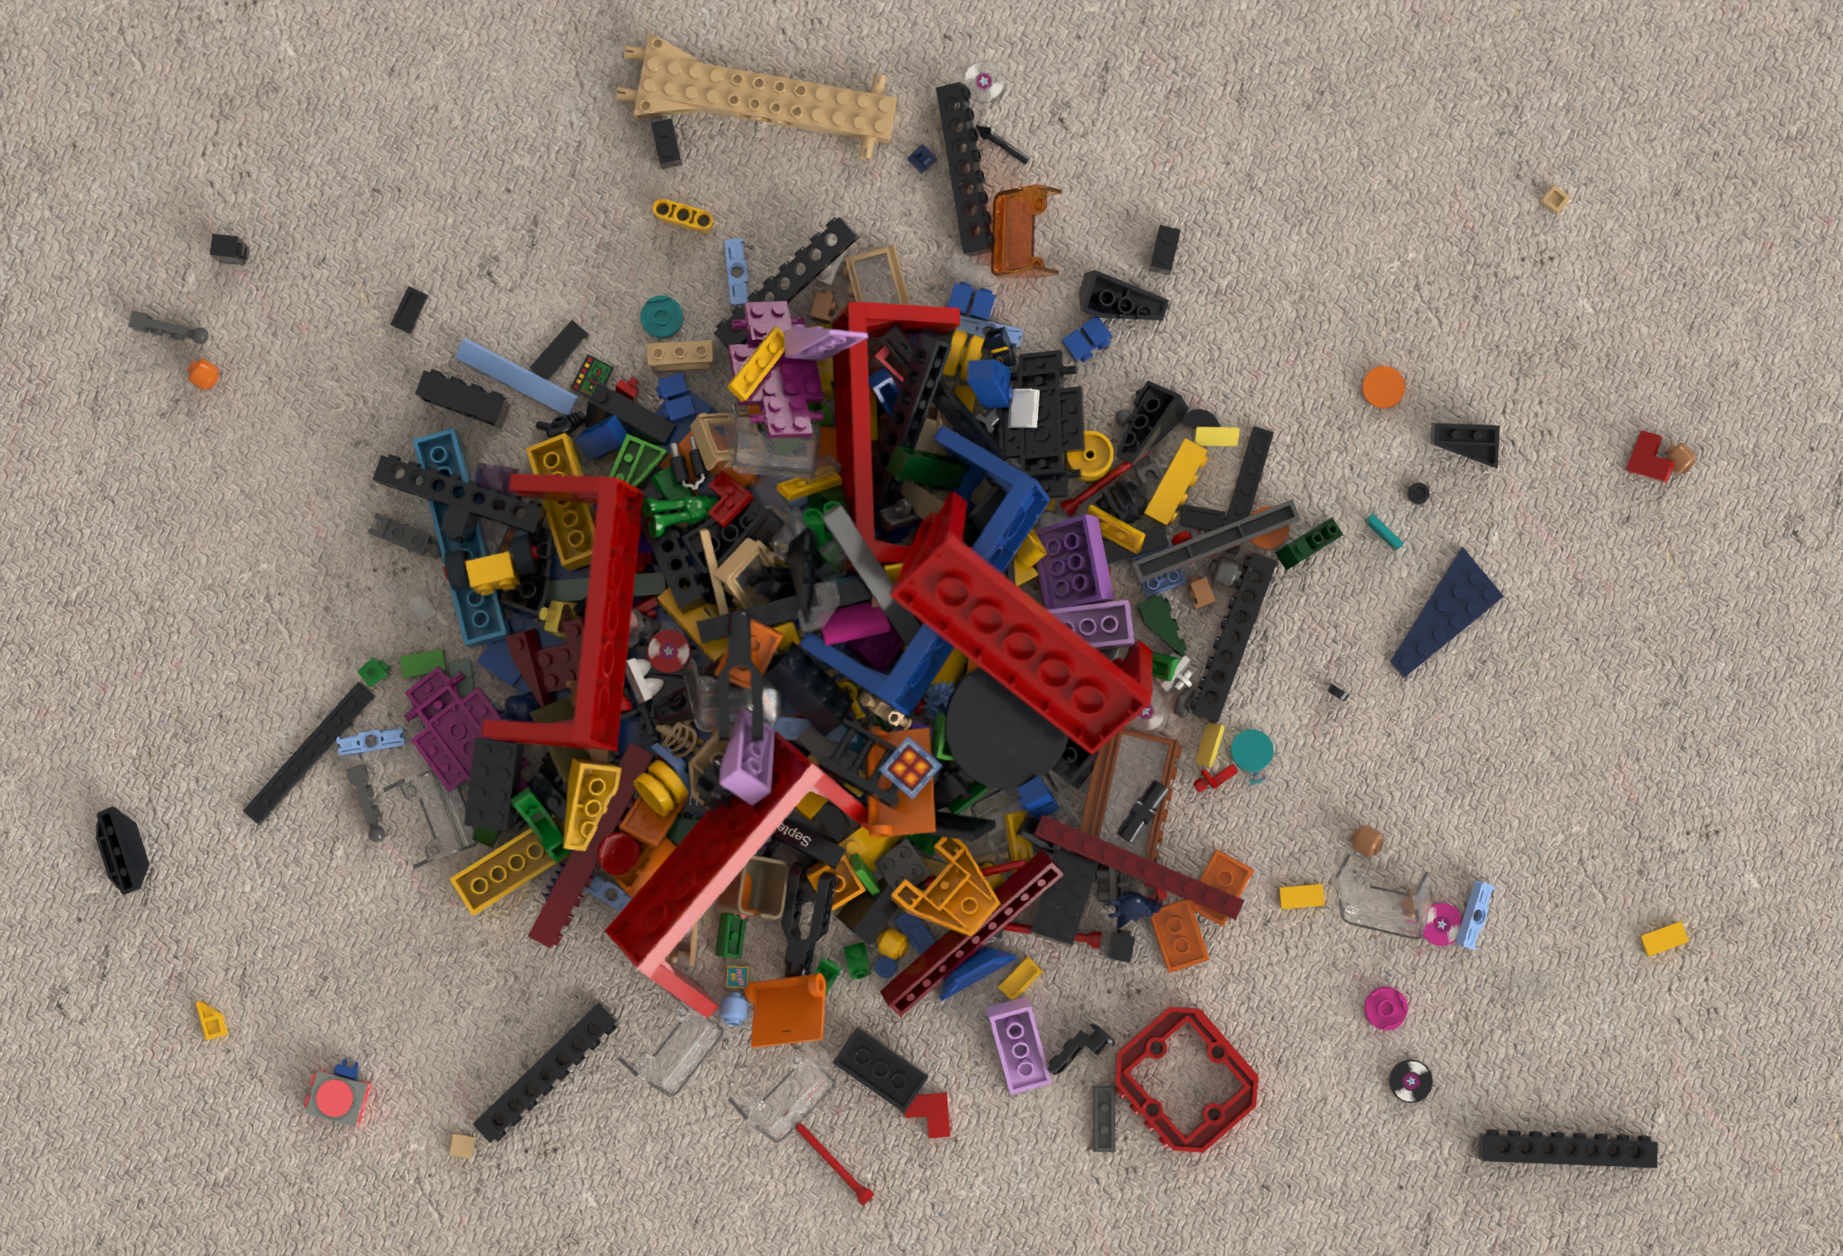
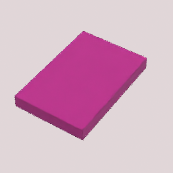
(855, 623)

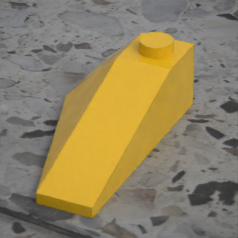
(588, 795)
(867, 847)

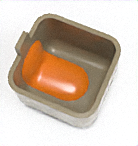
(757, 889)

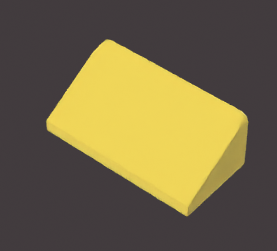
(1216, 436)
(1209, 744)

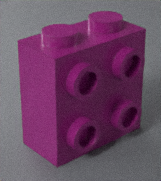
(877, 650)

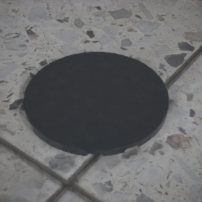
(998, 734)

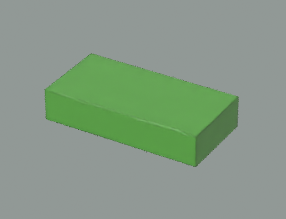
(422, 663)
(865, 874)

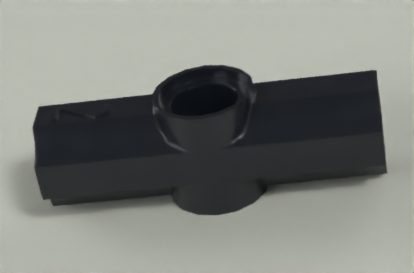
(1142, 811)

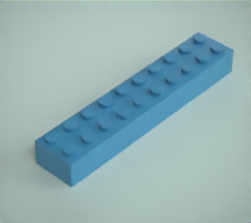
(479, 616)

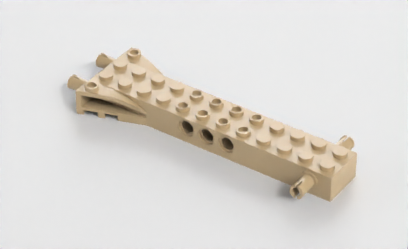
(683, 85)

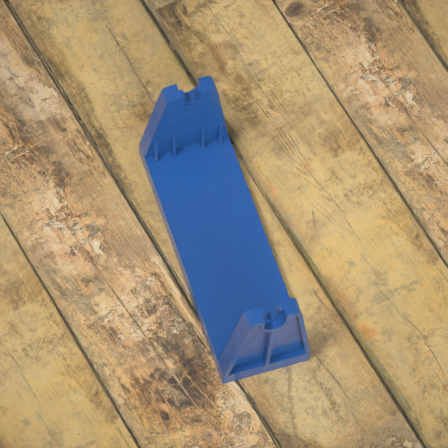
(996, 546)

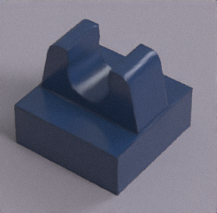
(922, 159)

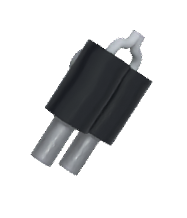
(680, 469)

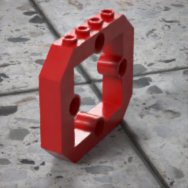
(1230, 1112)

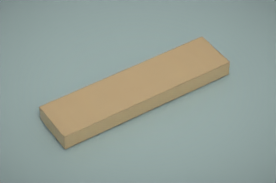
(712, 567)

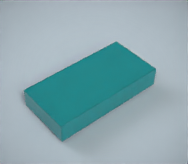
(1384, 532)

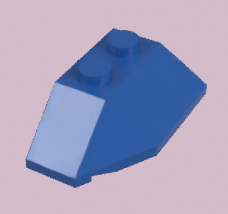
(976, 967)

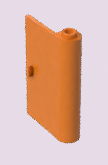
(911, 815)

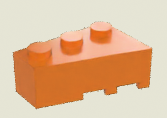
(647, 864)

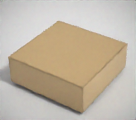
(1555, 199)
(462, 1145)

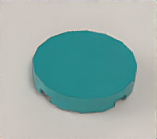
(661, 317)
(1252, 750)

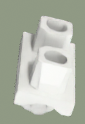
(1183, 664)

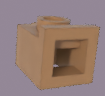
(823, 306)
(1200, 592)

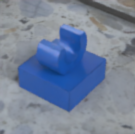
(347, 1072)

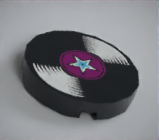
(1410, 1081)

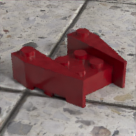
(548, 667)

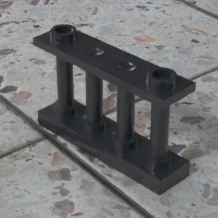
(851, 775)

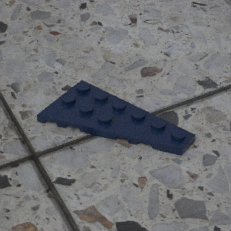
(1453, 606)

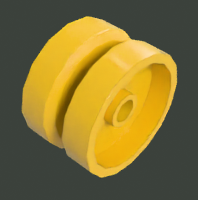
(962, 354)
(1102, 457)
(660, 788)

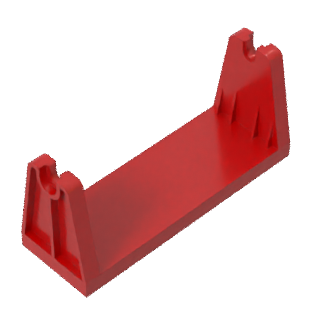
(853, 407)
(606, 616)
(1017, 636)
(708, 863)

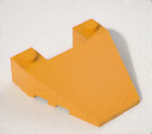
(957, 897)

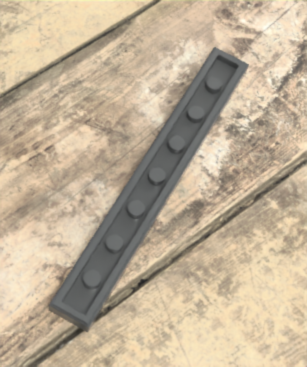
(870, 572)

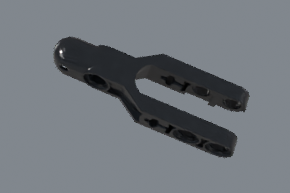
(740, 654)
(801, 951)

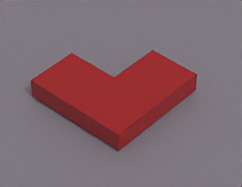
(1644, 458)
(732, 501)
(935, 1109)

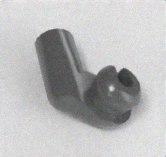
(1182, 699)

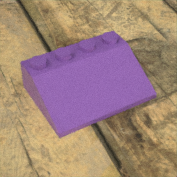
(1075, 564)

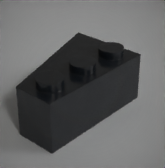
(1472, 441)

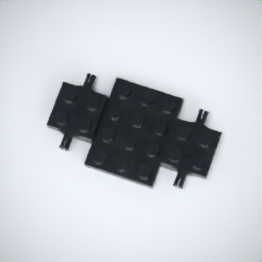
(1058, 425)

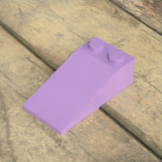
(818, 342)
(1100, 624)
(748, 763)
(1019, 1045)

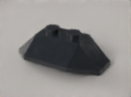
(121, 850)

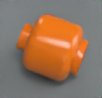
(203, 374)

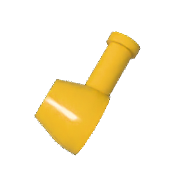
(853, 694)

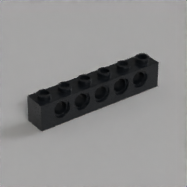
(687, 598)

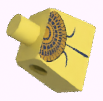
(557, 614)

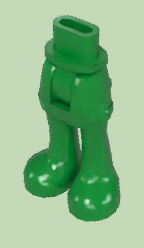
(692, 510)
(813, 520)

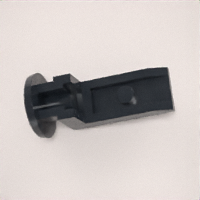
(550, 794)
(1074, 1046)

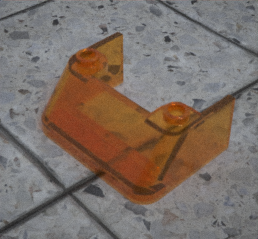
(1015, 229)

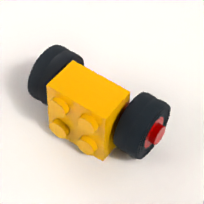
(493, 571)

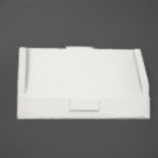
(1023, 408)

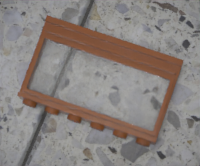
(1119, 778)

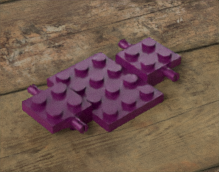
(787, 385)
(451, 725)

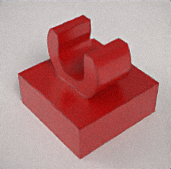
(628, 389)
(647, 605)
(1160, 893)

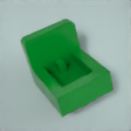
(374, 671)
(924, 841)
(857, 961)
(829, 970)

